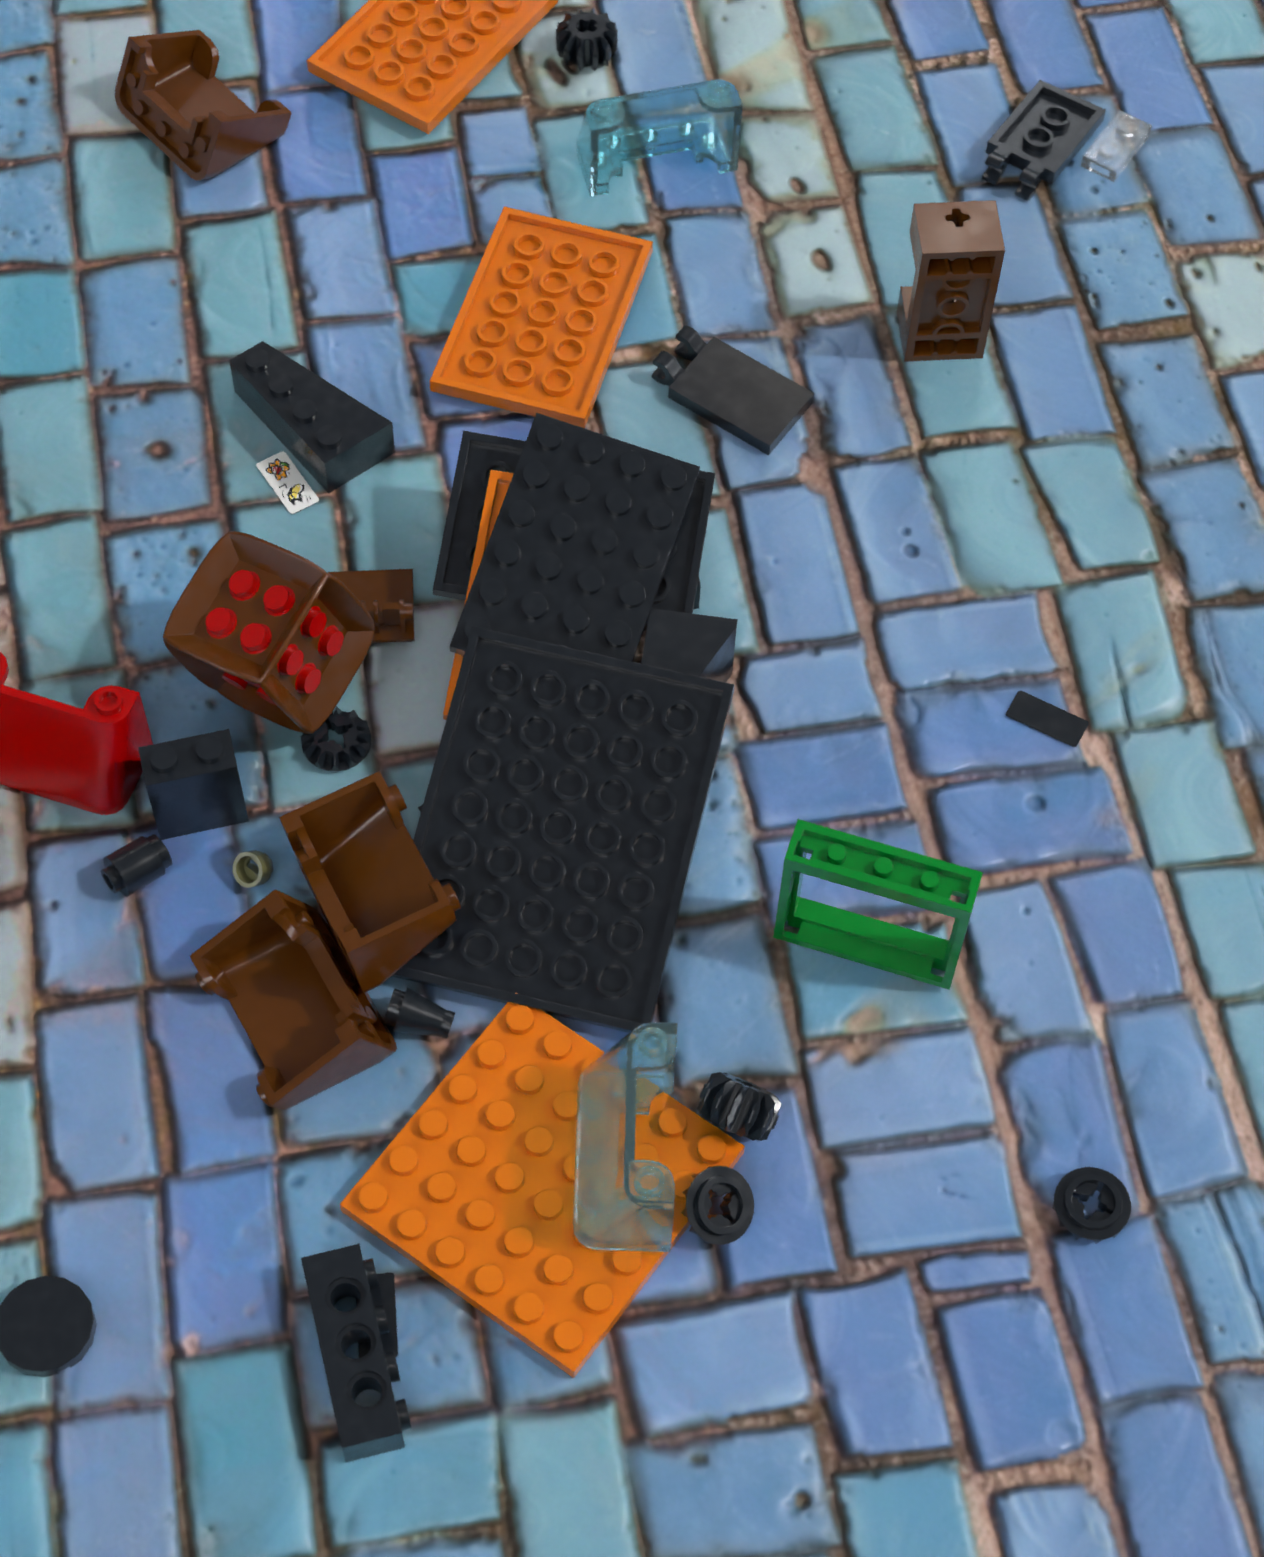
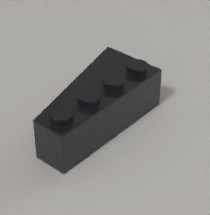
(311, 417)

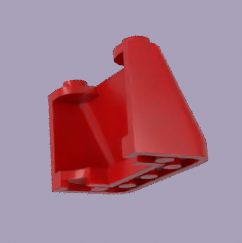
(72, 752)

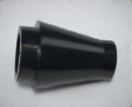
(417, 1015)

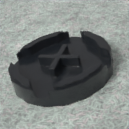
(46, 1326)

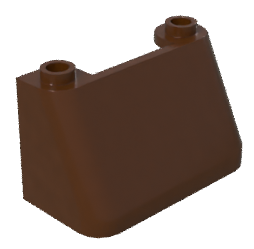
(188, 113)
(369, 877)
(293, 999)

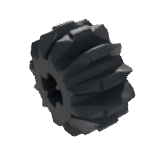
(586, 39)
(739, 1106)

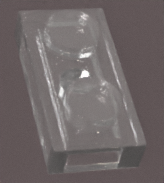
(1116, 145)

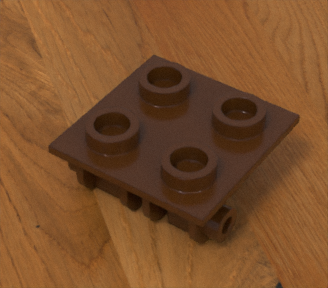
(387, 599)

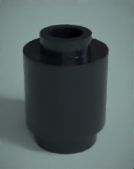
(136, 865)

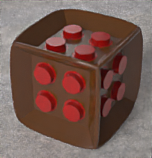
(270, 631)

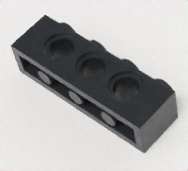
(360, 1429)

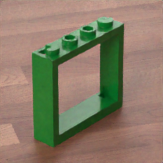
(882, 872)

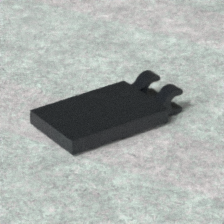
(1041, 137)
(732, 390)

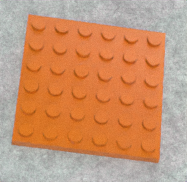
(487, 1187)

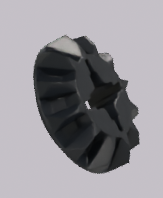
(329, 754)
(1112, 1199)
(736, 1206)

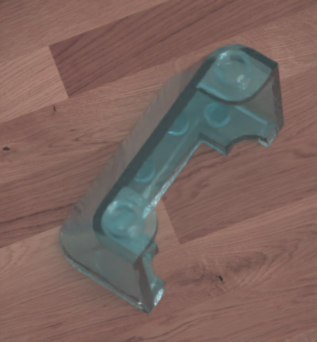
(656, 123)
(618, 1198)

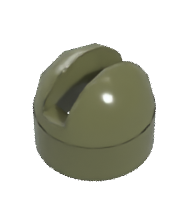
(249, 874)

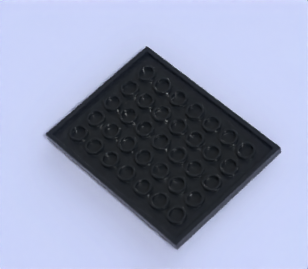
(565, 826)

